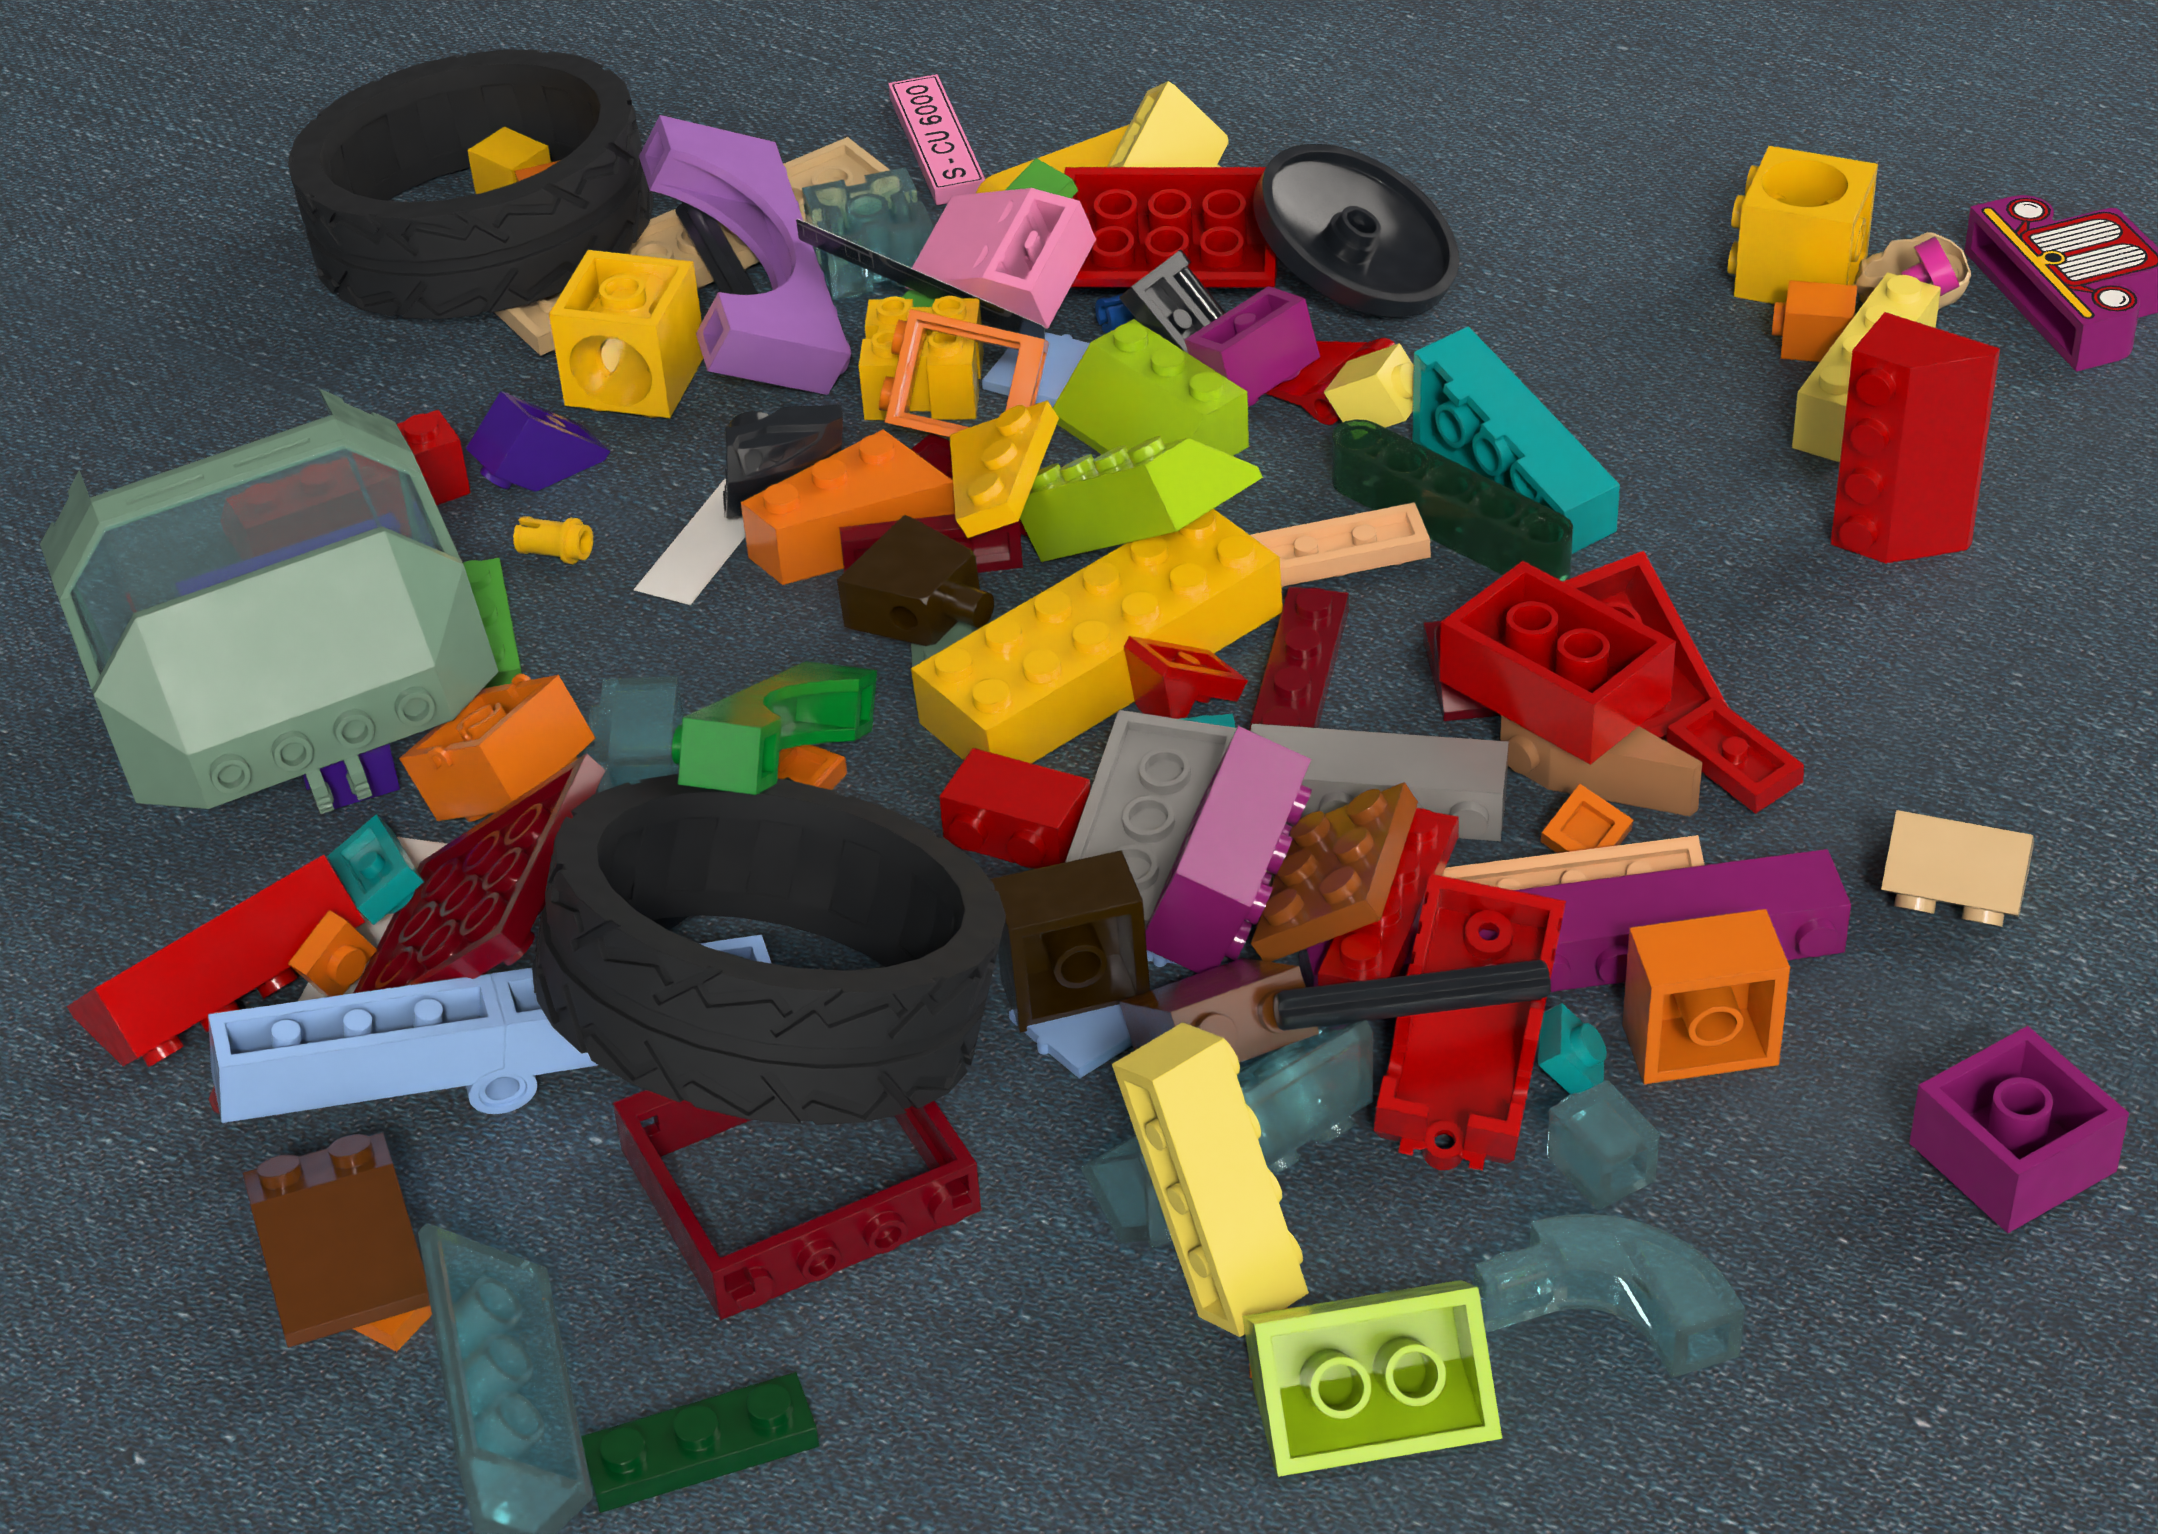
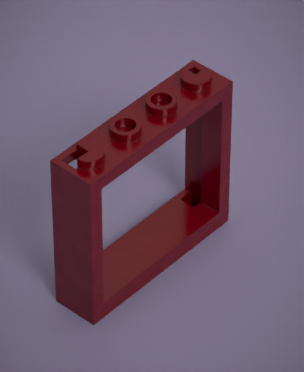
(812, 1248)

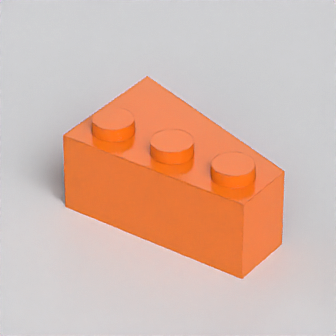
(797, 521)

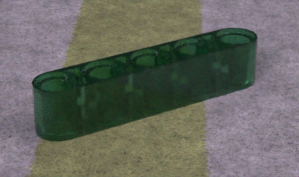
(1454, 502)

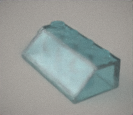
(1295, 1095)
(505, 1386)

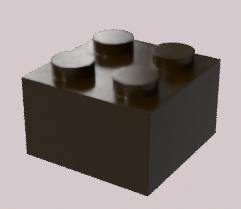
(1071, 938)

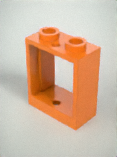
(909, 343)

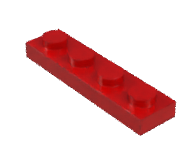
(1383, 946)

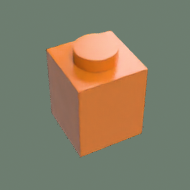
(1812, 318)

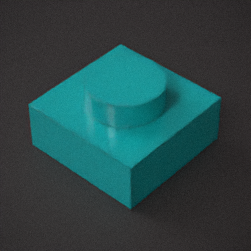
(1571, 1050)

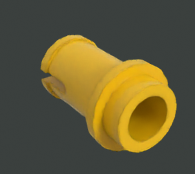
(566, 539)

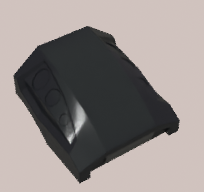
(775, 447)

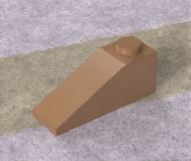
(1633, 772)

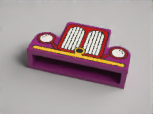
(2070, 277)

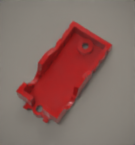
(1469, 1066)

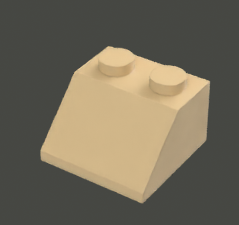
(1958, 866)

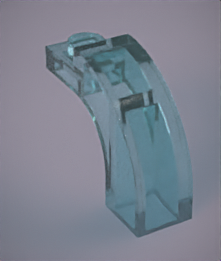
(1620, 1270)

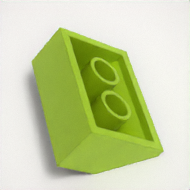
(1145, 387)
(1373, 1377)

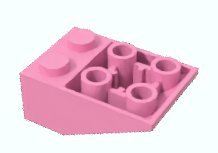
(1010, 249)

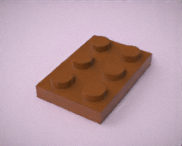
(1336, 872)

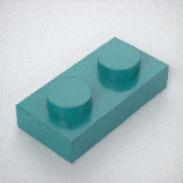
(376, 870)

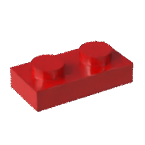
(1736, 754)

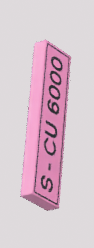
(936, 137)

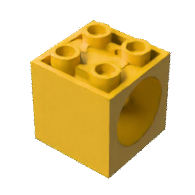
(1801, 222)
(627, 333)

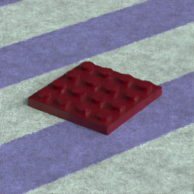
(481, 890)

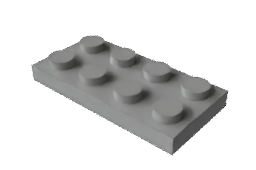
(1148, 794)

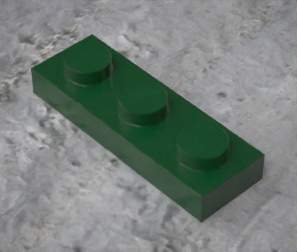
(699, 1442)

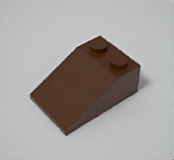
(336, 1238)

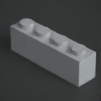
(1442, 772)

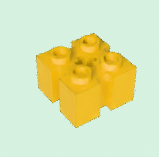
(947, 367)

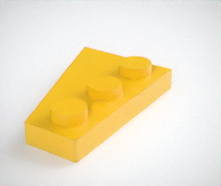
(998, 465)

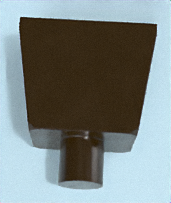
(913, 586)

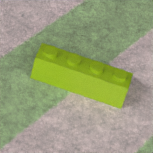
(1129, 495)

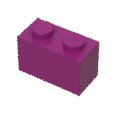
(1258, 342)

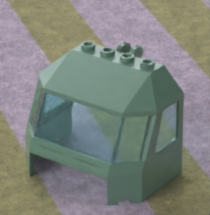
(269, 611)

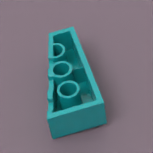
(1493, 424)

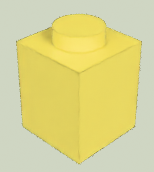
(1374, 387)

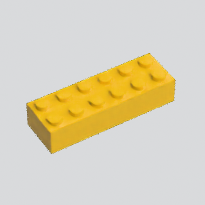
(1061, 655)

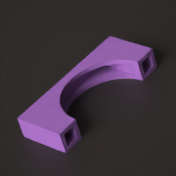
(740, 180)

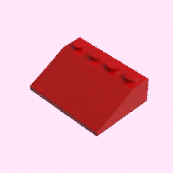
(1156, 211)

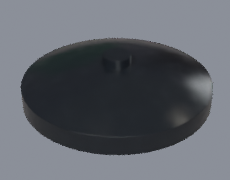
(1356, 230)

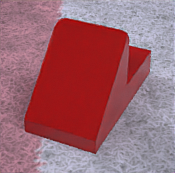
(1172, 676)

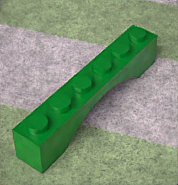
(740, 737)

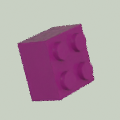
(2018, 1128)

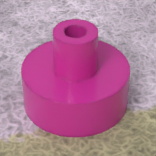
(1933, 266)

